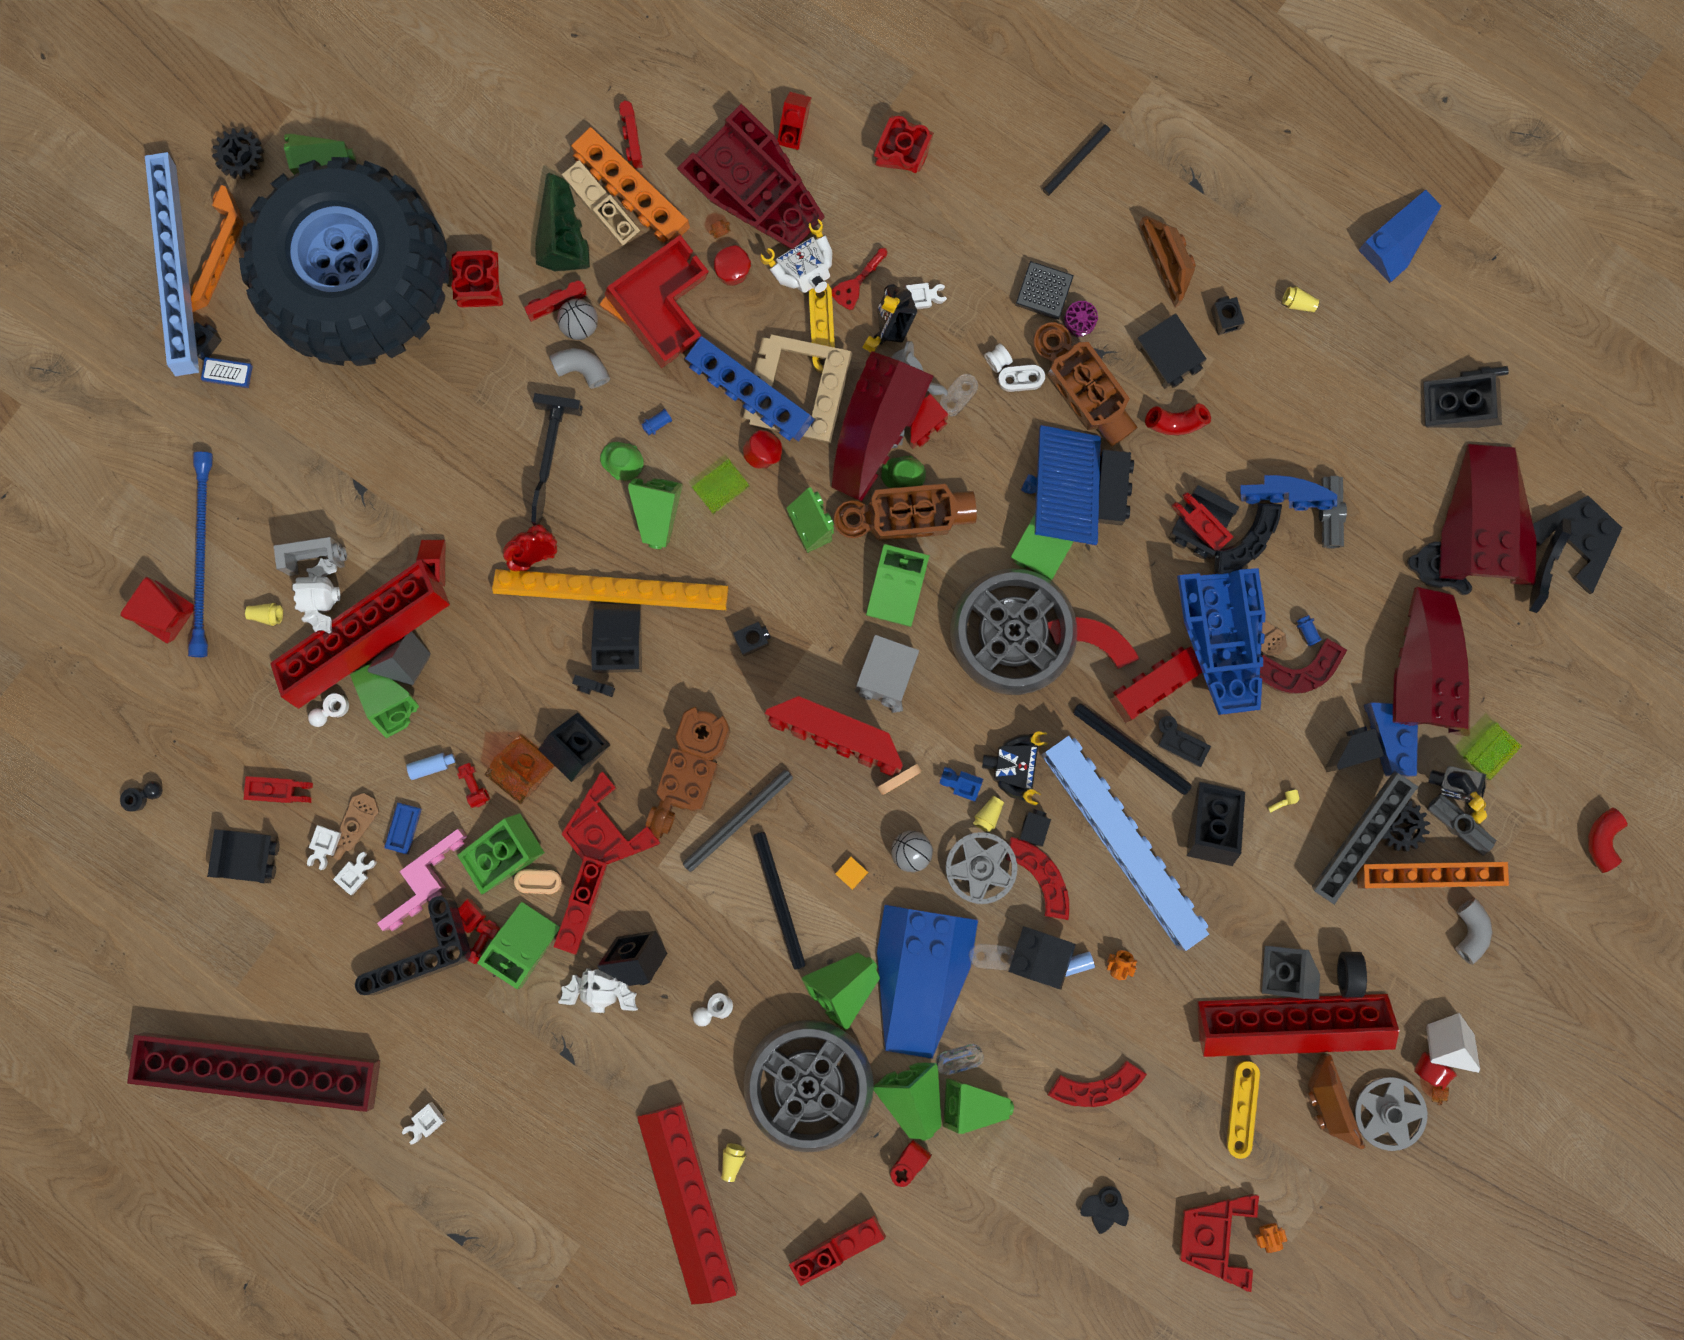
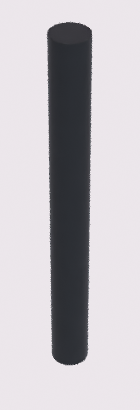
(1076, 160)

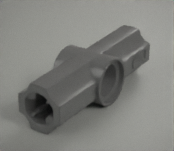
(1334, 518)
(1472, 834)

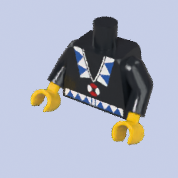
(894, 317)
(1016, 765)
(1463, 786)

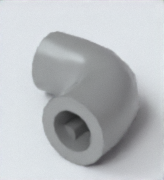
(583, 362)
(1478, 933)

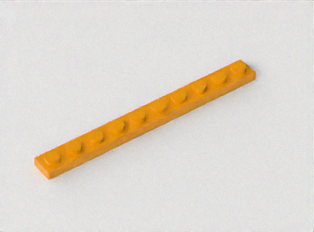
(610, 589)

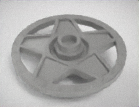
(981, 868)
(1390, 1113)

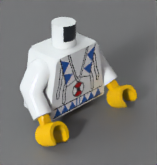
(804, 265)

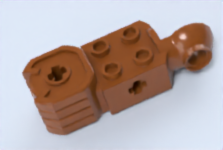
(689, 768)

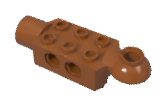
(1085, 383)
(908, 512)

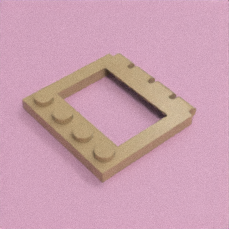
(830, 386)

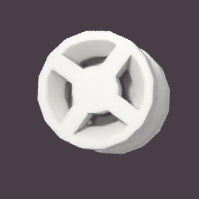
(998, 358)

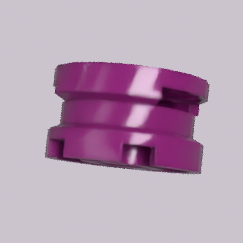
(1081, 318)

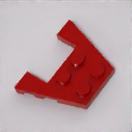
(596, 836)
(1207, 1238)

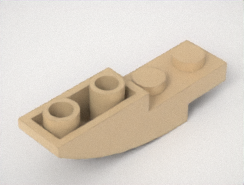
(600, 203)

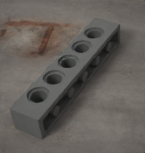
(1364, 837)

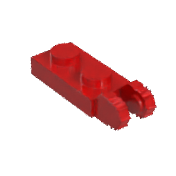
(630, 132)
(540, 307)
(1203, 523)
(274, 790)

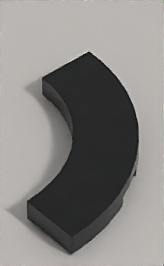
(1252, 543)
(1543, 578)

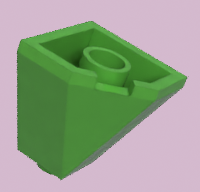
(306, 148)
(655, 509)
(384, 701)
(843, 987)
(913, 1099)

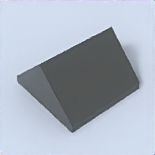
(401, 660)

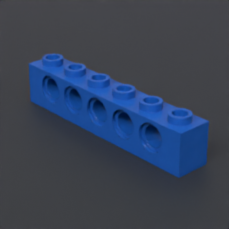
(705, 352)

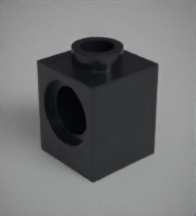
(1224, 324)
(211, 342)
(741, 638)
(1035, 827)

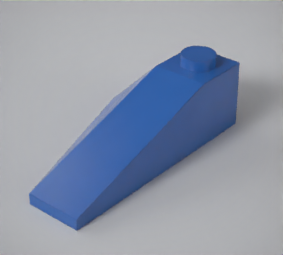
(1398, 240)

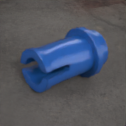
(656, 422)
(1309, 630)

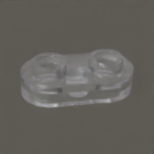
(958, 395)
(992, 956)
(959, 1059)

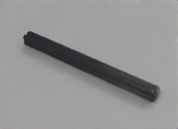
(1132, 749)
(779, 900)

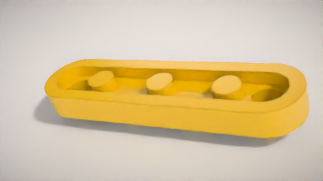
(821, 322)
(1243, 1109)

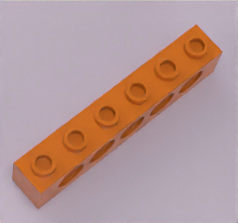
(592, 143)
(1433, 875)

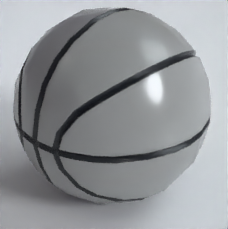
(577, 319)
(911, 851)

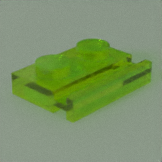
(720, 486)
(1492, 751)

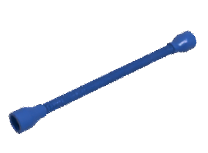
(202, 464)

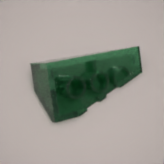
(559, 238)

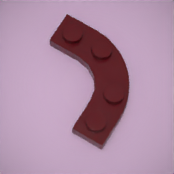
(1307, 678)

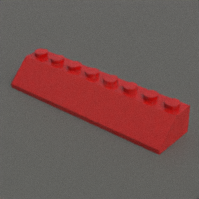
(359, 634)
(1296, 1025)
(688, 1204)

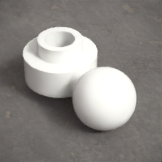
(318, 717)
(703, 1016)

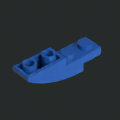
(1300, 492)

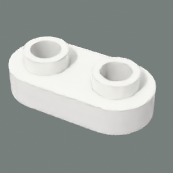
(1020, 376)

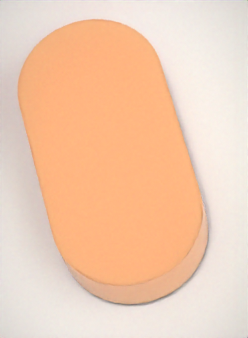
(899, 779)
(538, 881)

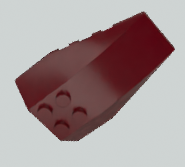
(753, 180)
(877, 414)
(1489, 520)
(1433, 667)

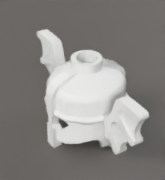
(317, 595)
(598, 991)

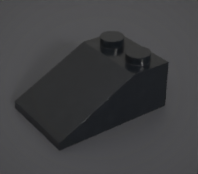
(1463, 402)
(1216, 824)

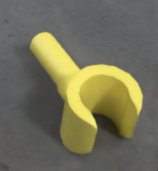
(1291, 798)

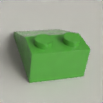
(500, 853)

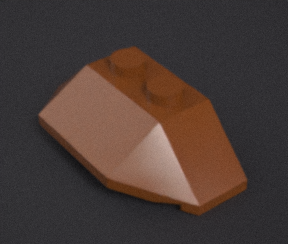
(1170, 256)
(1331, 1103)

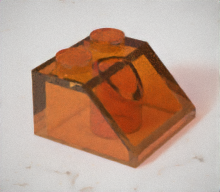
(519, 769)

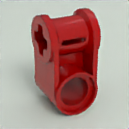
(912, 1160)

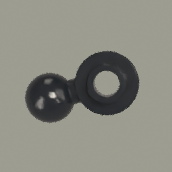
(151, 790)

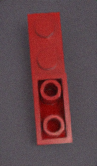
(581, 905)
(836, 1250)

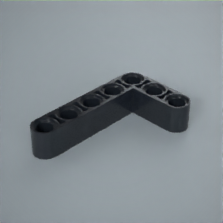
(422, 960)

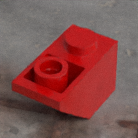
(793, 120)
(929, 418)
(433, 554)

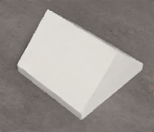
(1453, 1043)

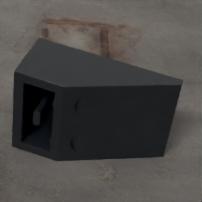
(616, 638)

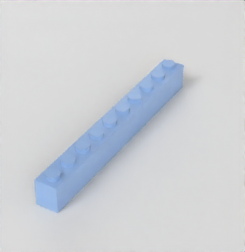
(171, 264)

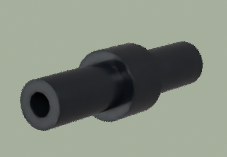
(1500, 371)

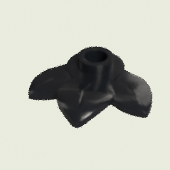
(1105, 1212)

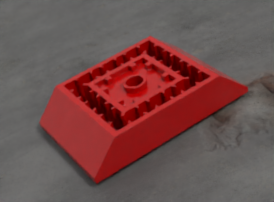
(837, 731)

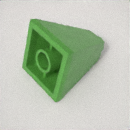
(972, 1107)

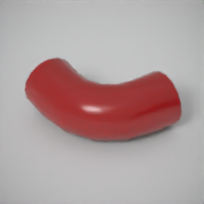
(1178, 423)
(1601, 839)

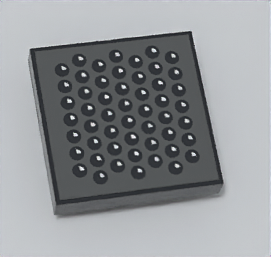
(1044, 290)

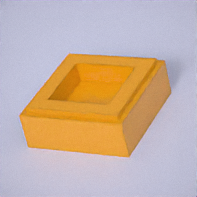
(851, 873)

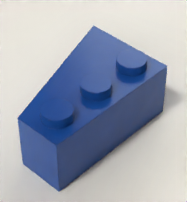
(1396, 740)

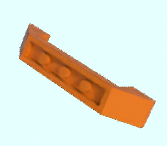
(220, 249)

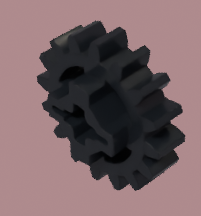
(229, 152)
(1405, 835)

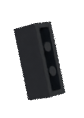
(1114, 486)

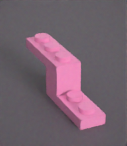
(423, 880)

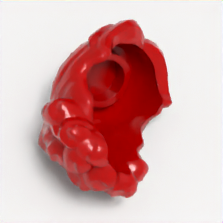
(529, 548)

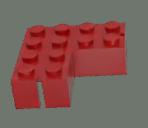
(649, 296)

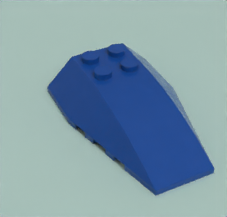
(1226, 632)
(921, 975)

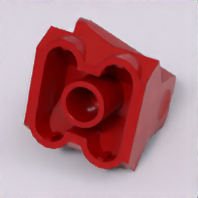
(903, 145)
(476, 279)
(157, 610)

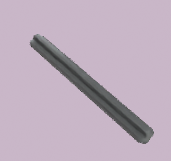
(737, 820)

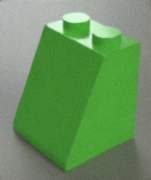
(1040, 552)

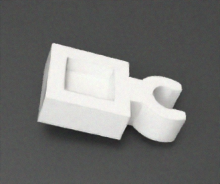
(923, 295)
(324, 843)
(353, 875)
(425, 1122)

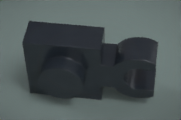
(587, 685)

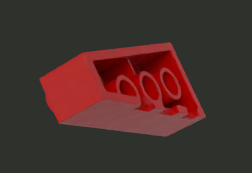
(1156, 685)

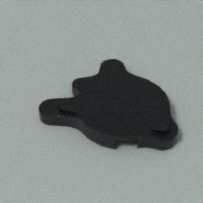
(1427, 567)

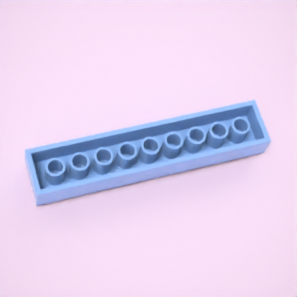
(1125, 844)

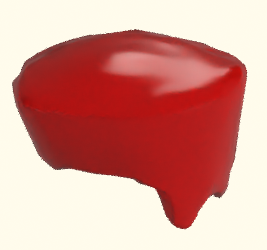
(732, 265)
(762, 449)
(1434, 1073)

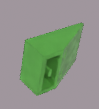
(810, 521)
(897, 585)
(519, 946)

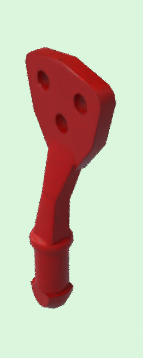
(854, 284)

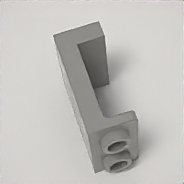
(288, 554)
(886, 672)

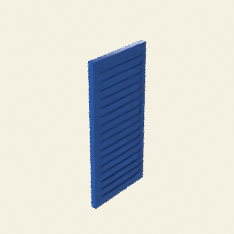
(1068, 485)

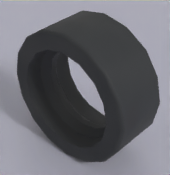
(1352, 974)

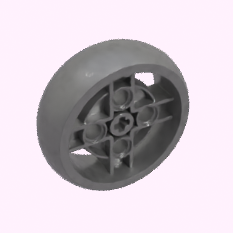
(1045, 661)
(847, 1113)

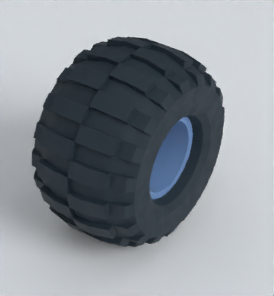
(393, 281)

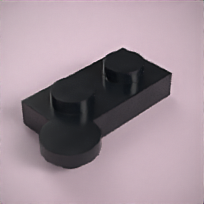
(1180, 743)

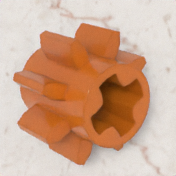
(1121, 965)
(1271, 1238)

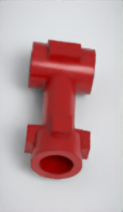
(478, 796)
(487, 930)

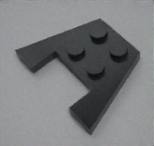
(1591, 536)

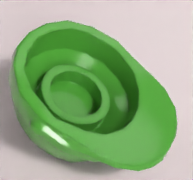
(622, 460)
(903, 472)

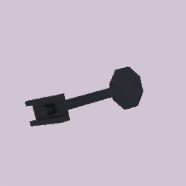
(557, 407)

